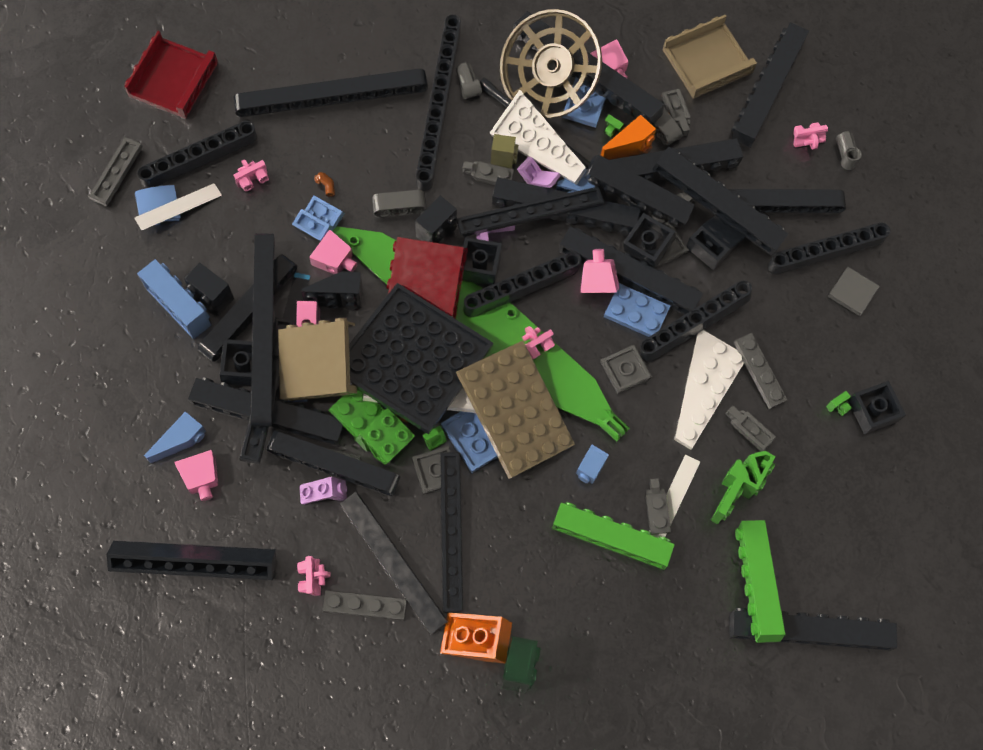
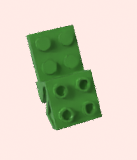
(372, 426)
(744, 479)

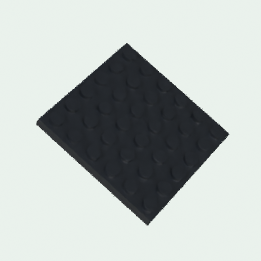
(411, 357)

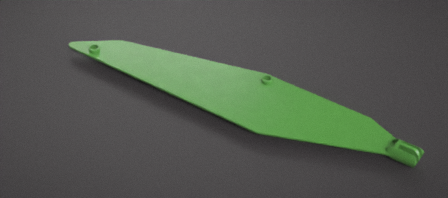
(565, 379)

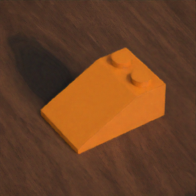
(631, 141)
(477, 637)

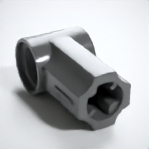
(469, 85)
(849, 152)

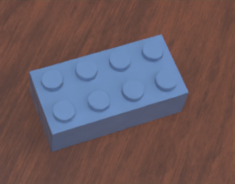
(174, 298)

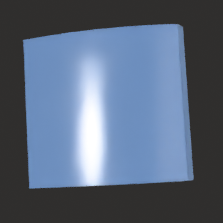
(154, 197)
(318, 218)

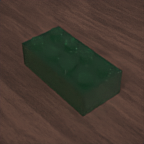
(519, 665)

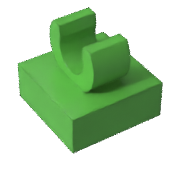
(613, 125)
(840, 403)
(435, 438)

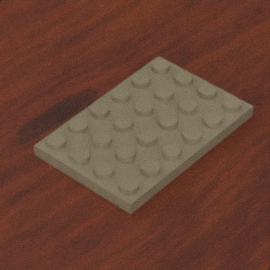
(515, 409)

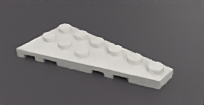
(538, 139)
(709, 378)

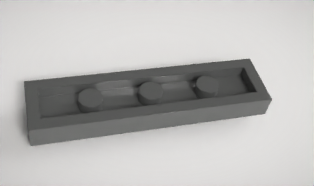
(115, 171)
(760, 371)
(364, 605)

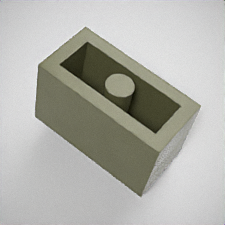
(504, 151)

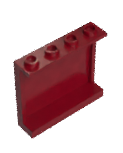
(170, 76)
(429, 271)

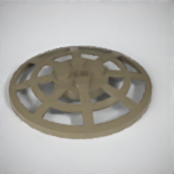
(547, 54)

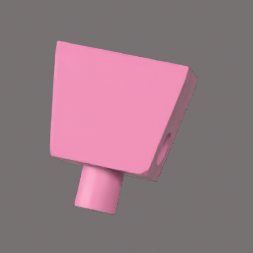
(614, 57)
(333, 255)
(599, 274)
(307, 312)
(199, 473)

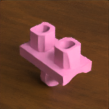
(810, 136)
(249, 173)
(544, 339)
(315, 576)

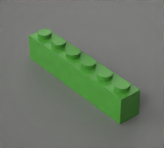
(613, 536)
(760, 581)

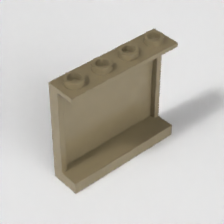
(707, 57)
(315, 360)

